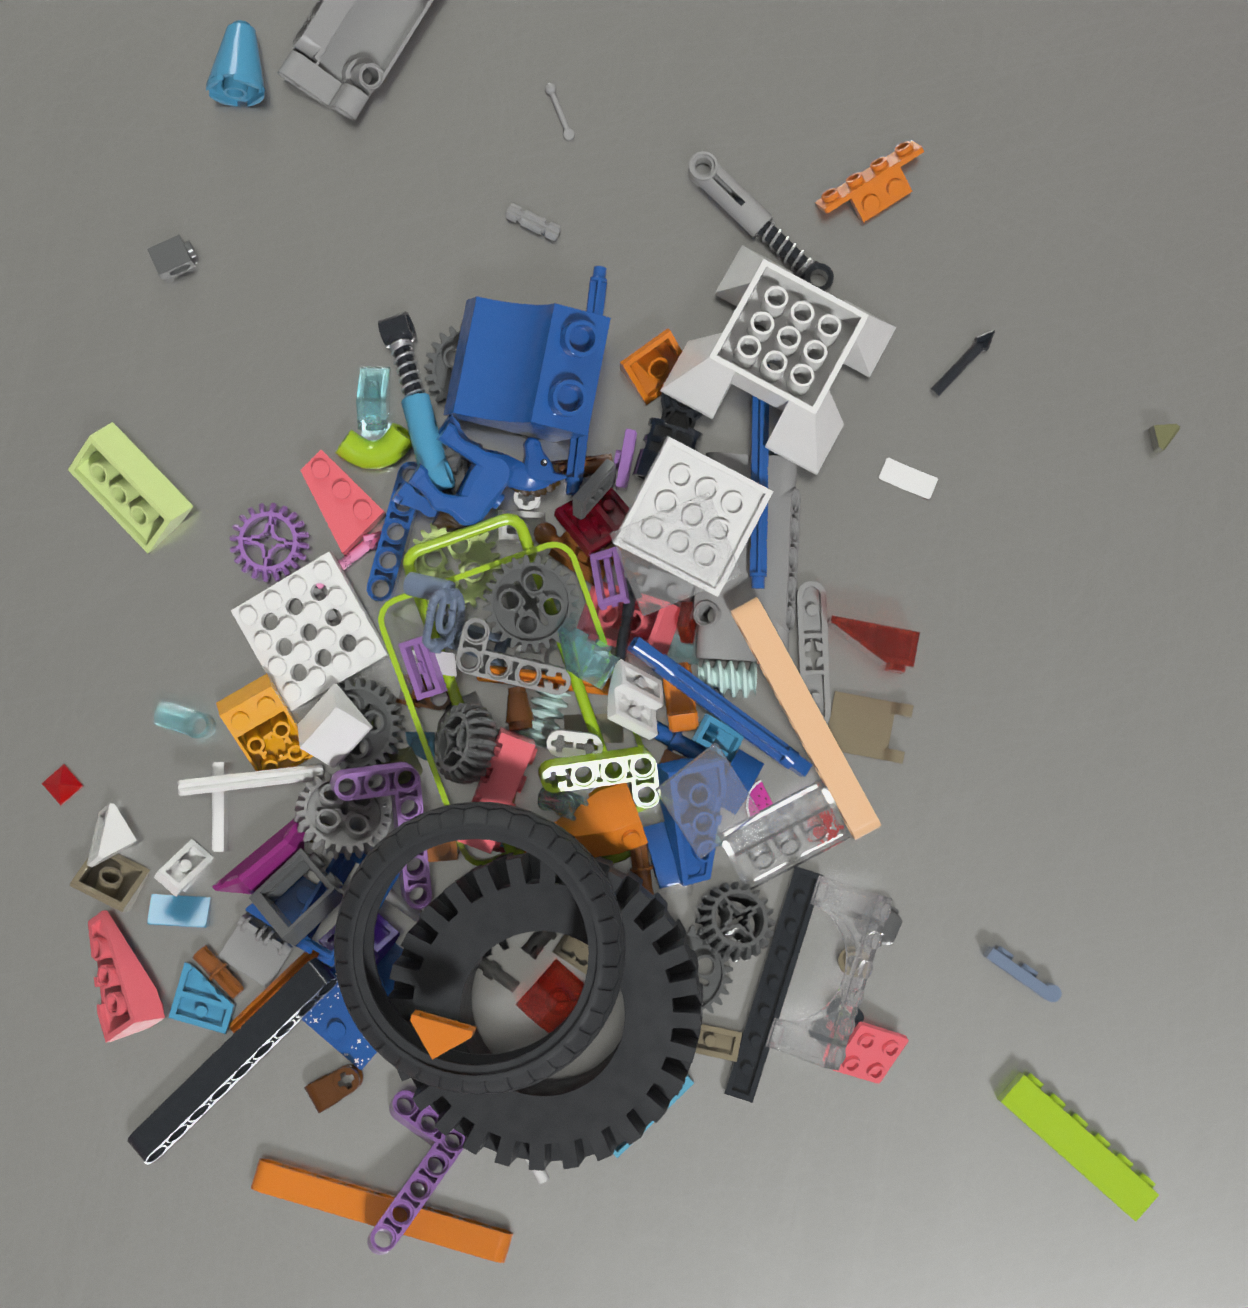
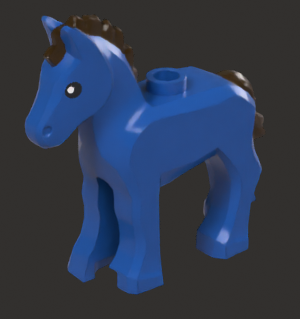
(482, 483)

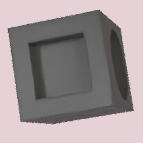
(172, 257)

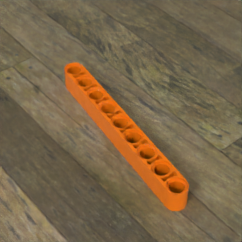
(369, 1206)

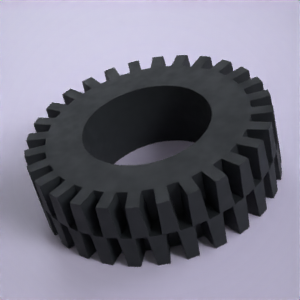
(573, 1114)

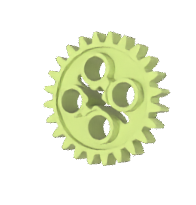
(477, 553)

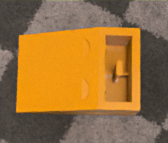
(263, 726)

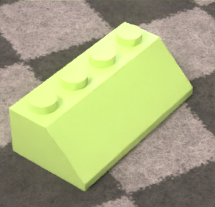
(129, 487)

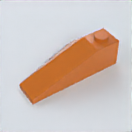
(608, 822)

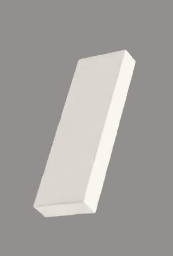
(220, 812)

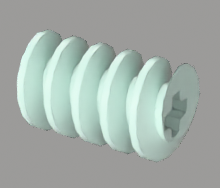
(729, 677)
(544, 716)

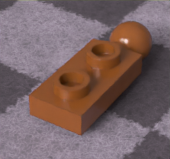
(547, 532)

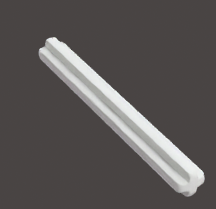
(249, 779)

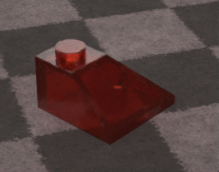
(551, 996)

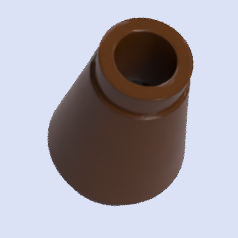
(519, 711)

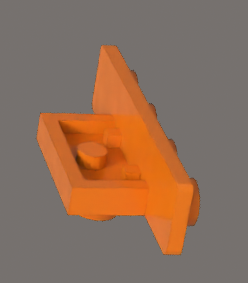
(876, 186)

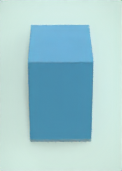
(715, 731)

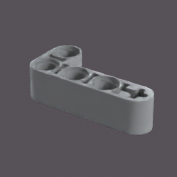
(514, 663)

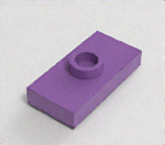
(624, 459)

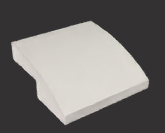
(634, 699)

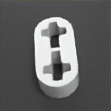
(575, 737)

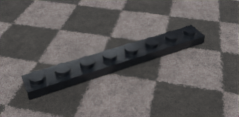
(773, 984)

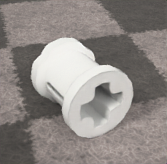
(530, 507)

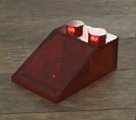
(883, 644)

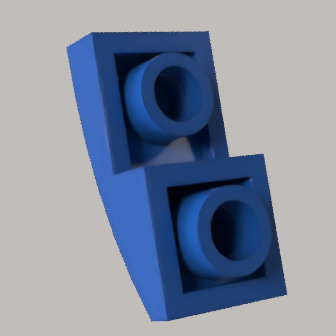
(661, 855)

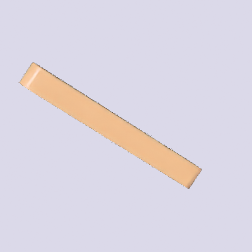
(805, 717)

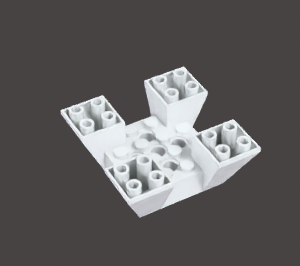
(800, 388)

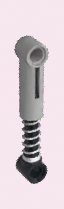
(754, 217)

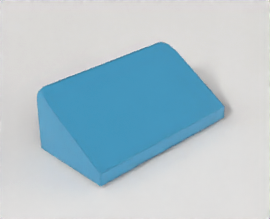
(179, 910)

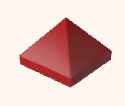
(62, 784)

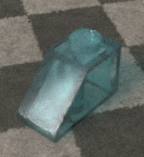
(373, 398)

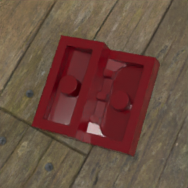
(593, 531)

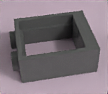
(281, 881)

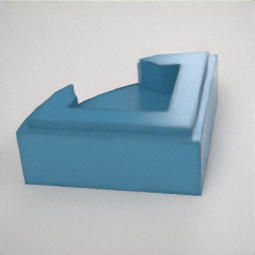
(413, 741)

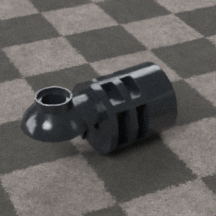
(676, 423)

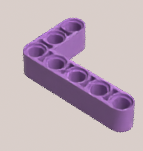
(399, 794)
(421, 1174)

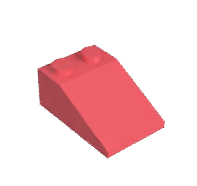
(655, 628)

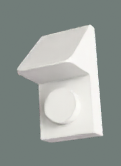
(184, 868)

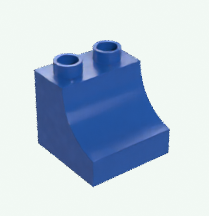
(527, 368)

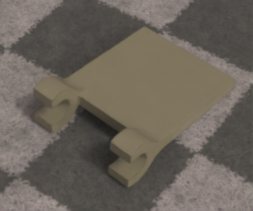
(865, 725)

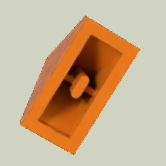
(440, 1033)

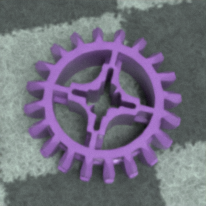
(269, 555)

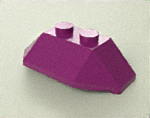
(264, 861)

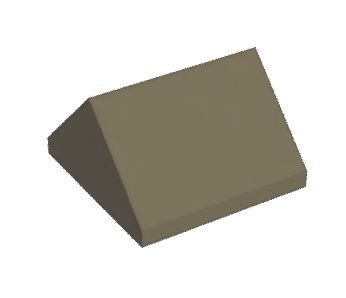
(112, 881)

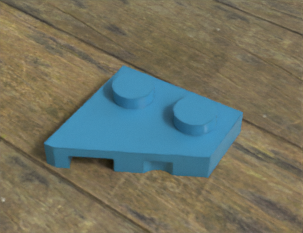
(201, 1002)

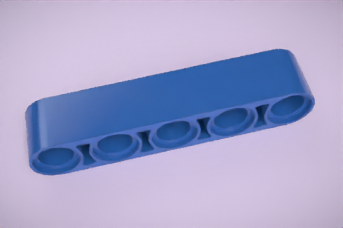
(389, 546)

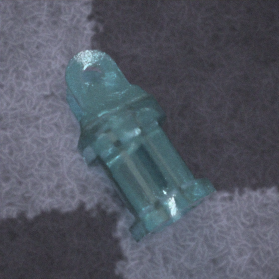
(562, 803)

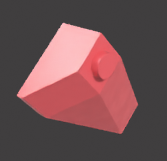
(126, 991)

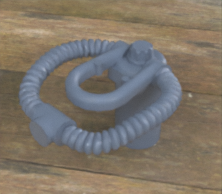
(437, 592)

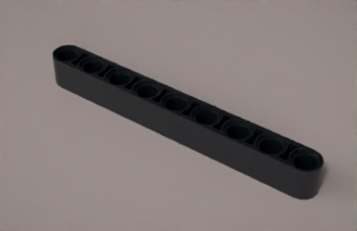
(232, 1060)

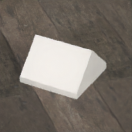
(332, 727)

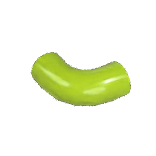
(375, 453)

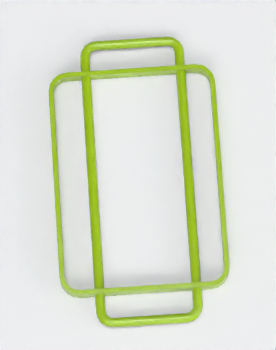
(450, 681)

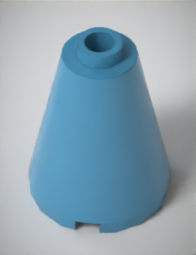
(237, 68)

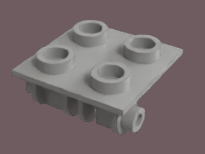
(256, 950)

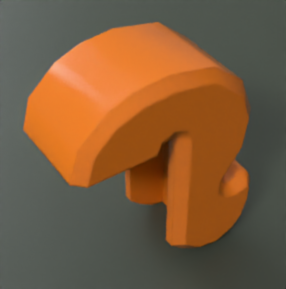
(679, 707)

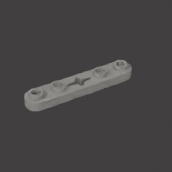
(813, 624)

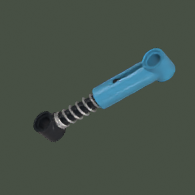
(398, 335)

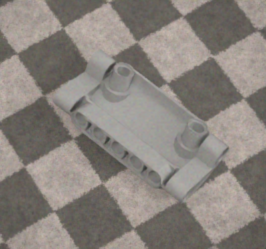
(345, 36)

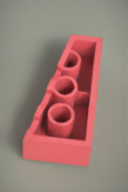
(504, 776)

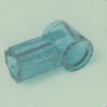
(183, 719)

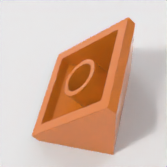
(651, 365)

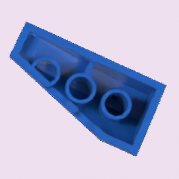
(689, 866)

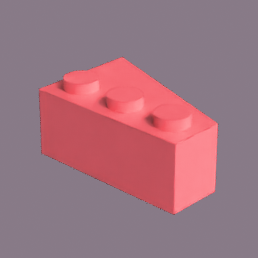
(342, 502)

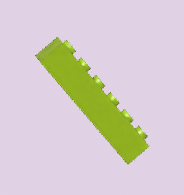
(1077, 1146)

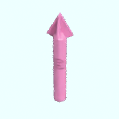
(370, 541)

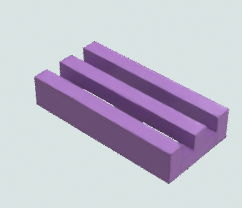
(614, 599)
(427, 666)

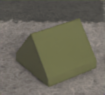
(1162, 435)

